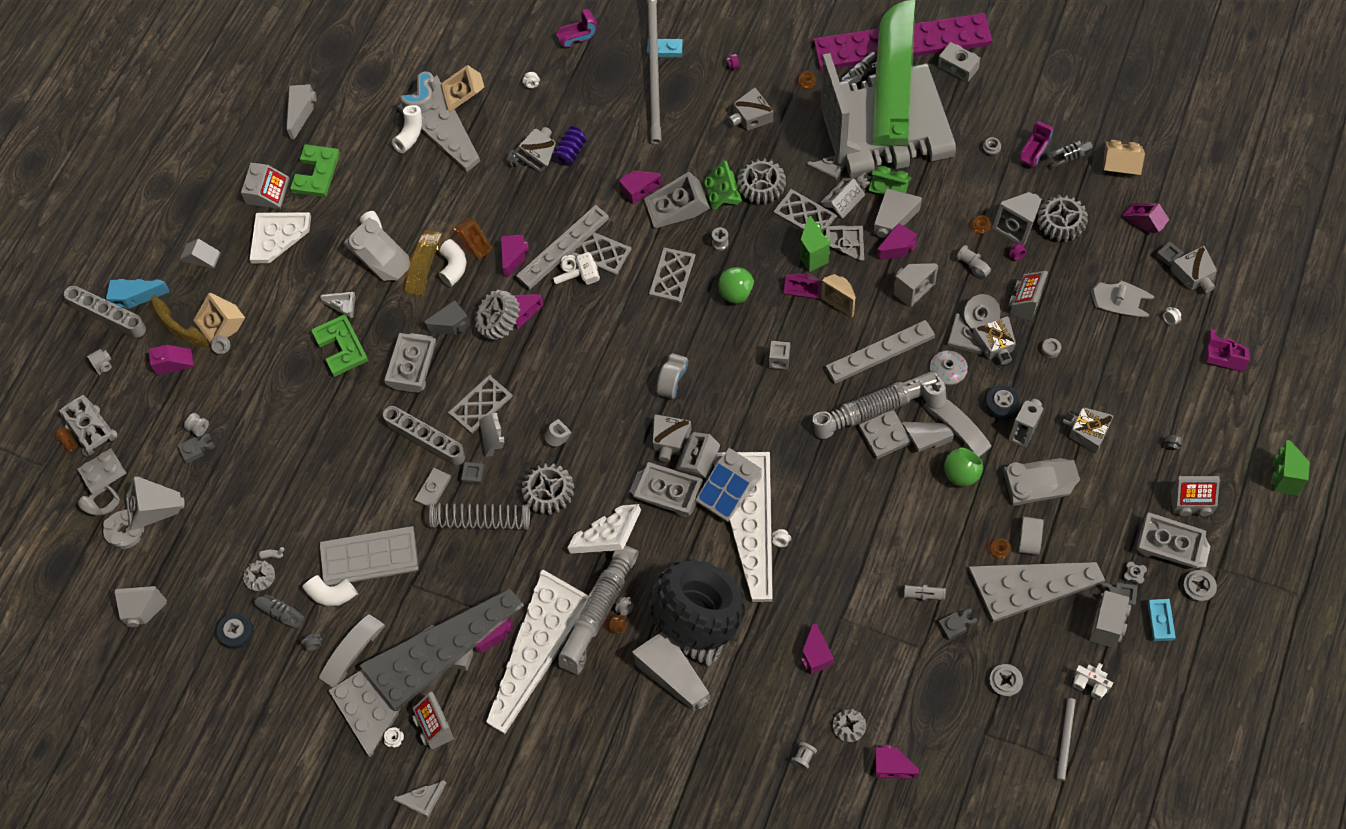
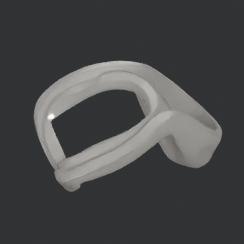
(88, 505)

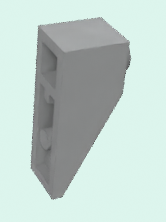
(299, 107)

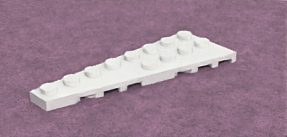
(753, 530)
(540, 638)

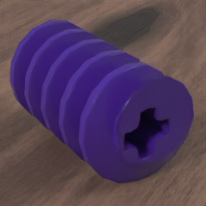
(569, 146)

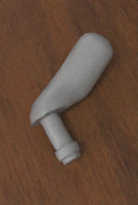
(271, 553)

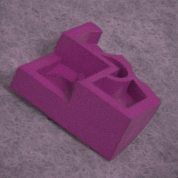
(1226, 352)

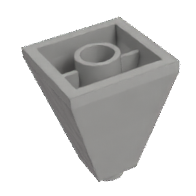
(1017, 217)
(151, 503)

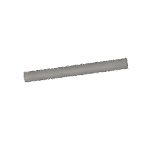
(1066, 736)

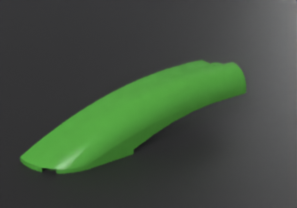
(894, 75)

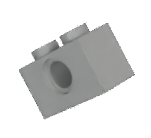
(959, 62)

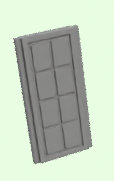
(369, 556)

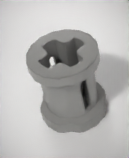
(720, 239)
(803, 755)

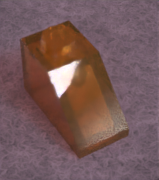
(473, 237)

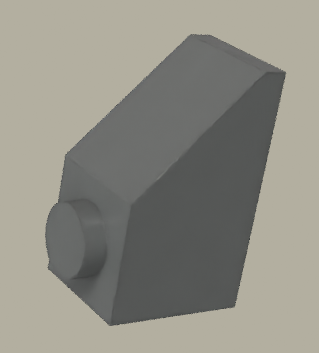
(448, 320)

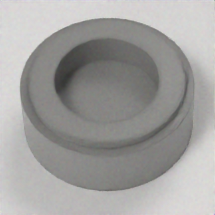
(1051, 348)

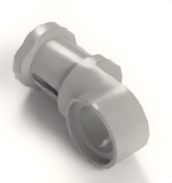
(979, 267)

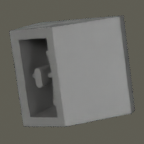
(698, 455)

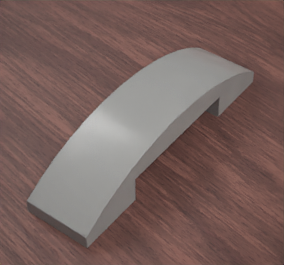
(961, 426)
(349, 650)

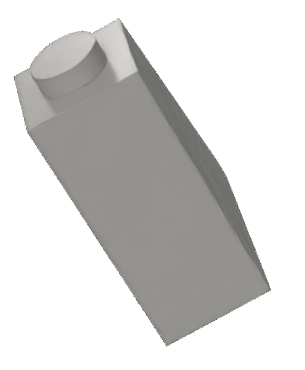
(895, 209)

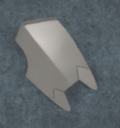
(1120, 298)

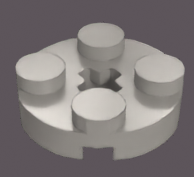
(118, 539)

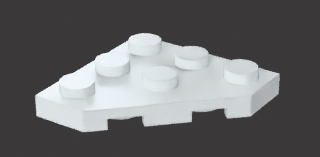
(277, 233)
(607, 533)

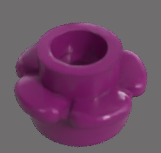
(733, 61)
(1017, 251)

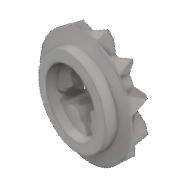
(1196, 577)
(262, 582)
(1006, 671)
(845, 733)

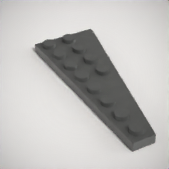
(419, 661)

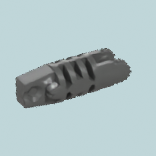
(861, 69)
(1069, 152)
(279, 610)

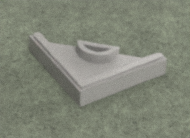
(827, 167)
(341, 302)
(962, 337)
(422, 799)

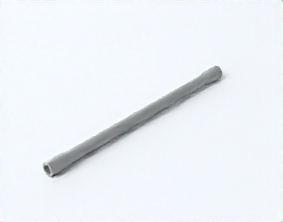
(654, 75)

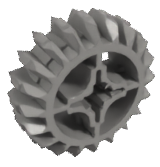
(761, 174)
(1054, 223)
(497, 314)
(561, 480)

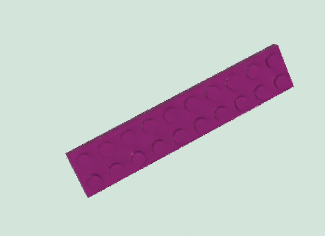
(929, 38)

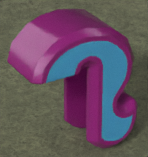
(578, 31)
(1036, 144)

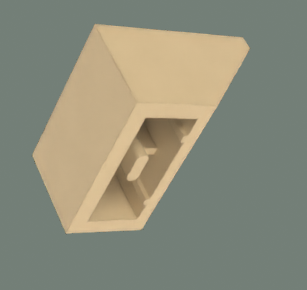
(1123, 157)

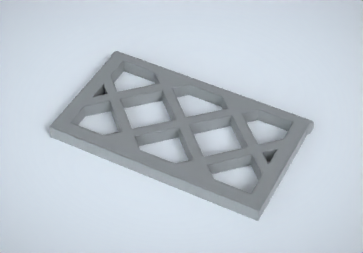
(803, 200)
(613, 245)
(681, 285)
(478, 390)

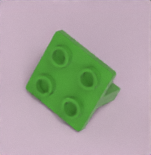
(885, 179)
(722, 186)

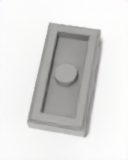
(433, 488)

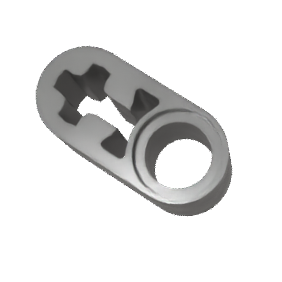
(1031, 535)

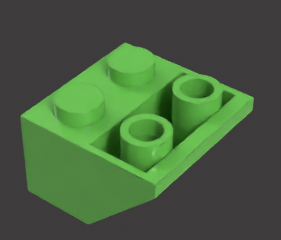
(814, 246)
(1290, 471)

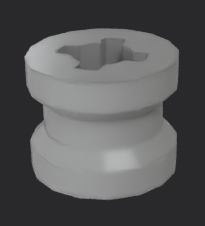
(196, 424)

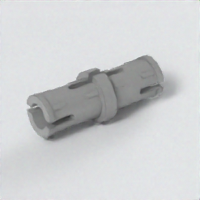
(939, 593)

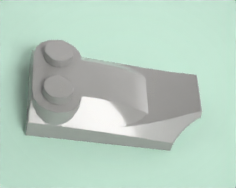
(378, 251)
(410, 362)
(1040, 480)
(667, 488)
(1173, 541)

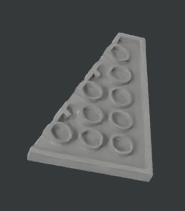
(365, 708)

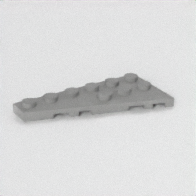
(447, 130)
(1018, 588)

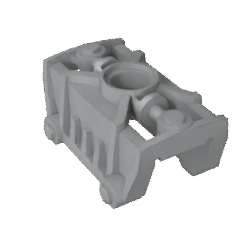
(96, 420)

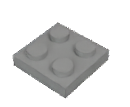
(884, 434)
(101, 471)

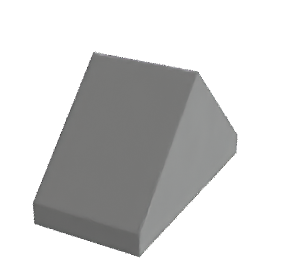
(200, 253)

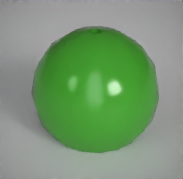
(735, 285)
(963, 467)

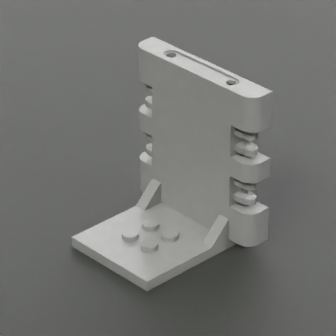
(850, 122)

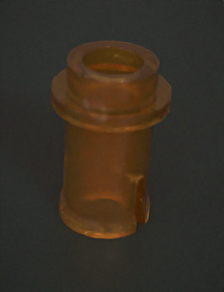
(64, 436)

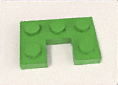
(319, 182)
(352, 351)

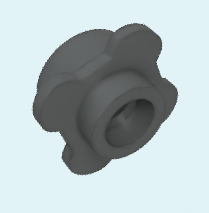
(312, 642)

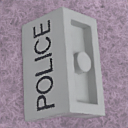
(844, 196)

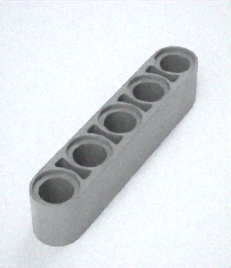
(110, 317)
(430, 441)

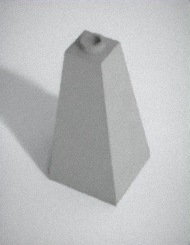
(668, 666)

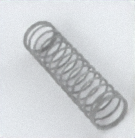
(433, 516)

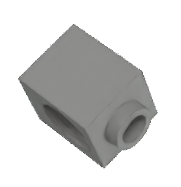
(779, 355)

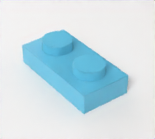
(668, 47)
(1161, 620)

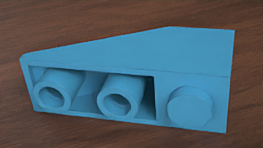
(134, 292)

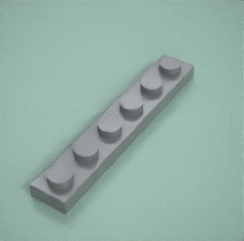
(562, 246)
(880, 351)

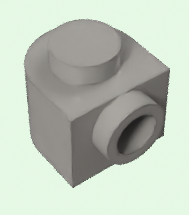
(100, 361)
(557, 433)

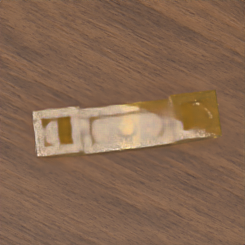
(421, 262)
(191, 335)

